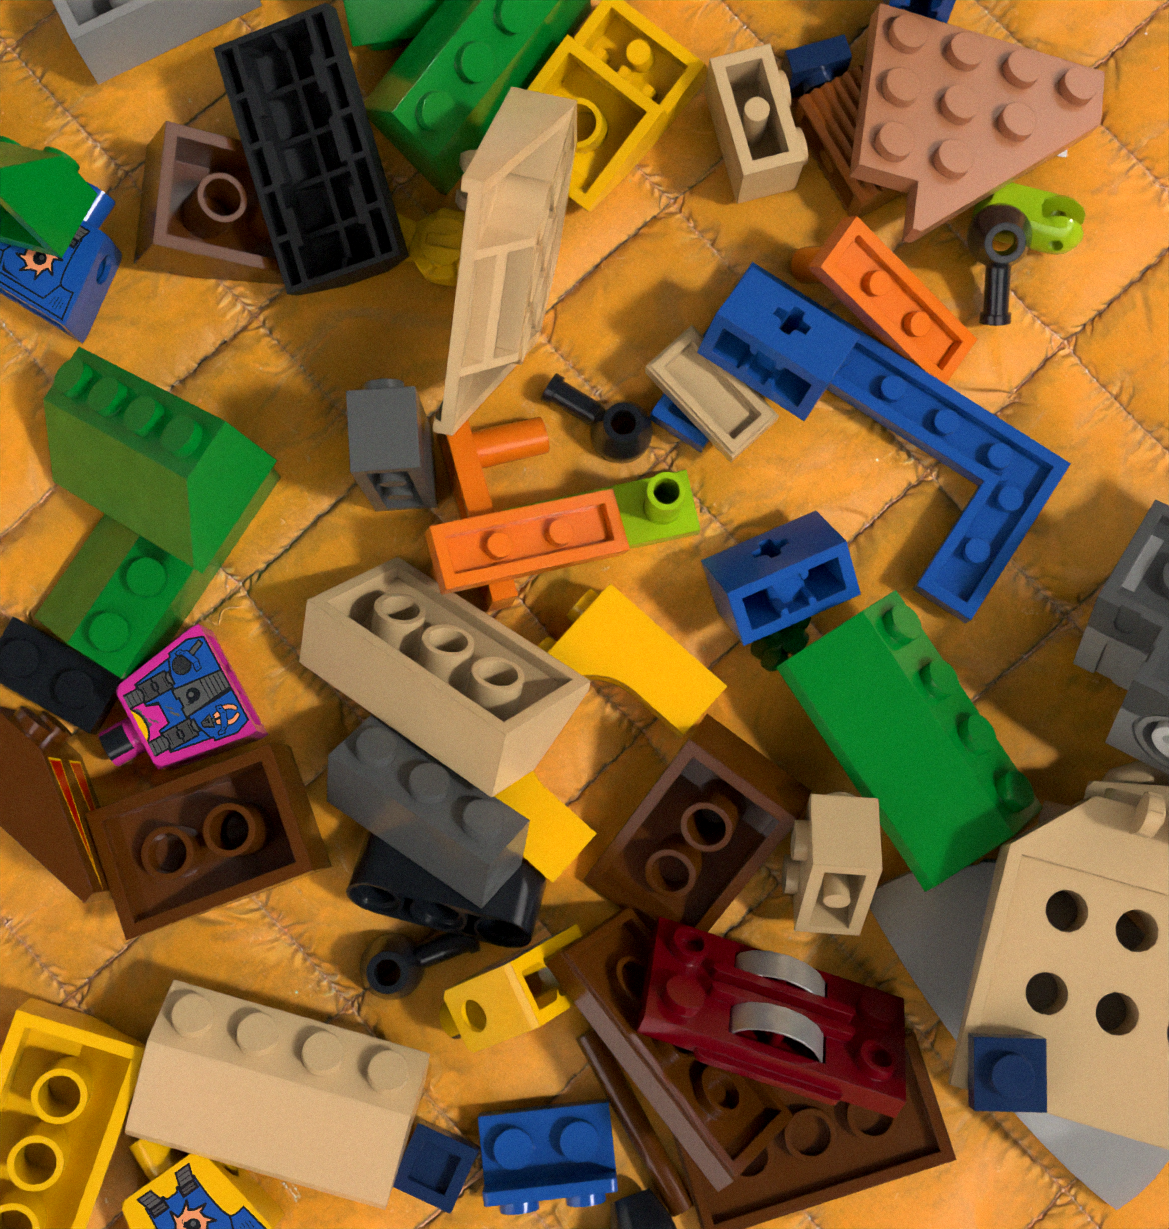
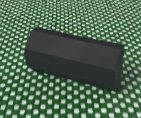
(312, 152)

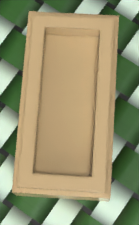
(711, 398)

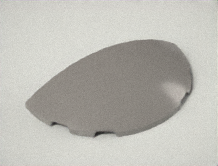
(938, 943)

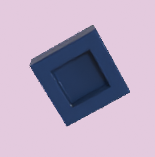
(816, 64)
(1007, 1072)
(435, 1165)

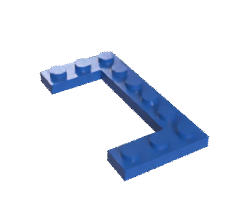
(1006, 465)

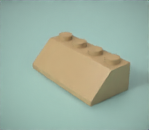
(441, 673)
(277, 1094)

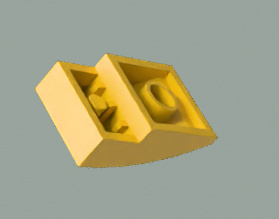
(627, 91)

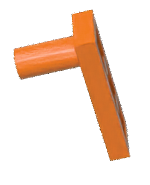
(886, 297)
(464, 459)
(525, 541)

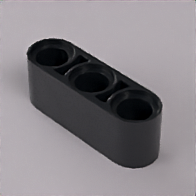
(401, 889)

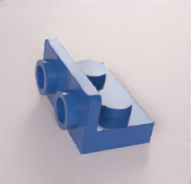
(547, 1155)

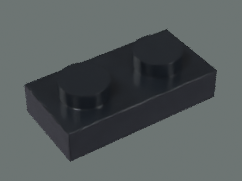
(56, 676)

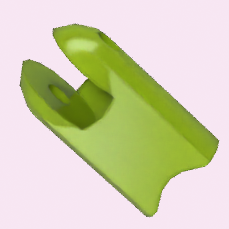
(1053, 217)

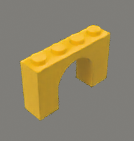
(625, 648)

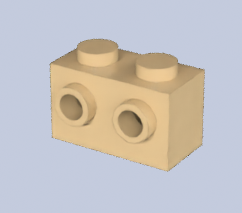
(754, 123)
(834, 863)

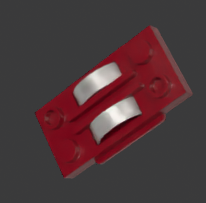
(774, 1019)

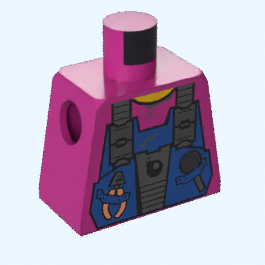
(183, 706)

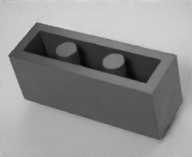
(391, 446)
(426, 810)

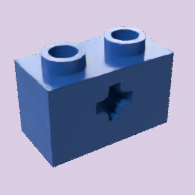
(777, 343)
(781, 577)

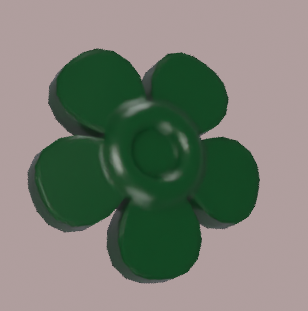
(777, 646)

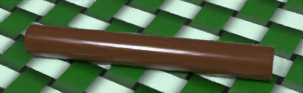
(635, 1123)

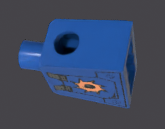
(67, 288)

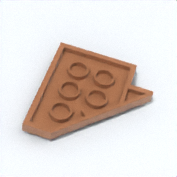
(961, 114)

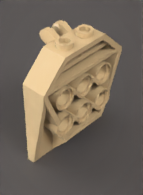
(510, 245)
(1110, 861)

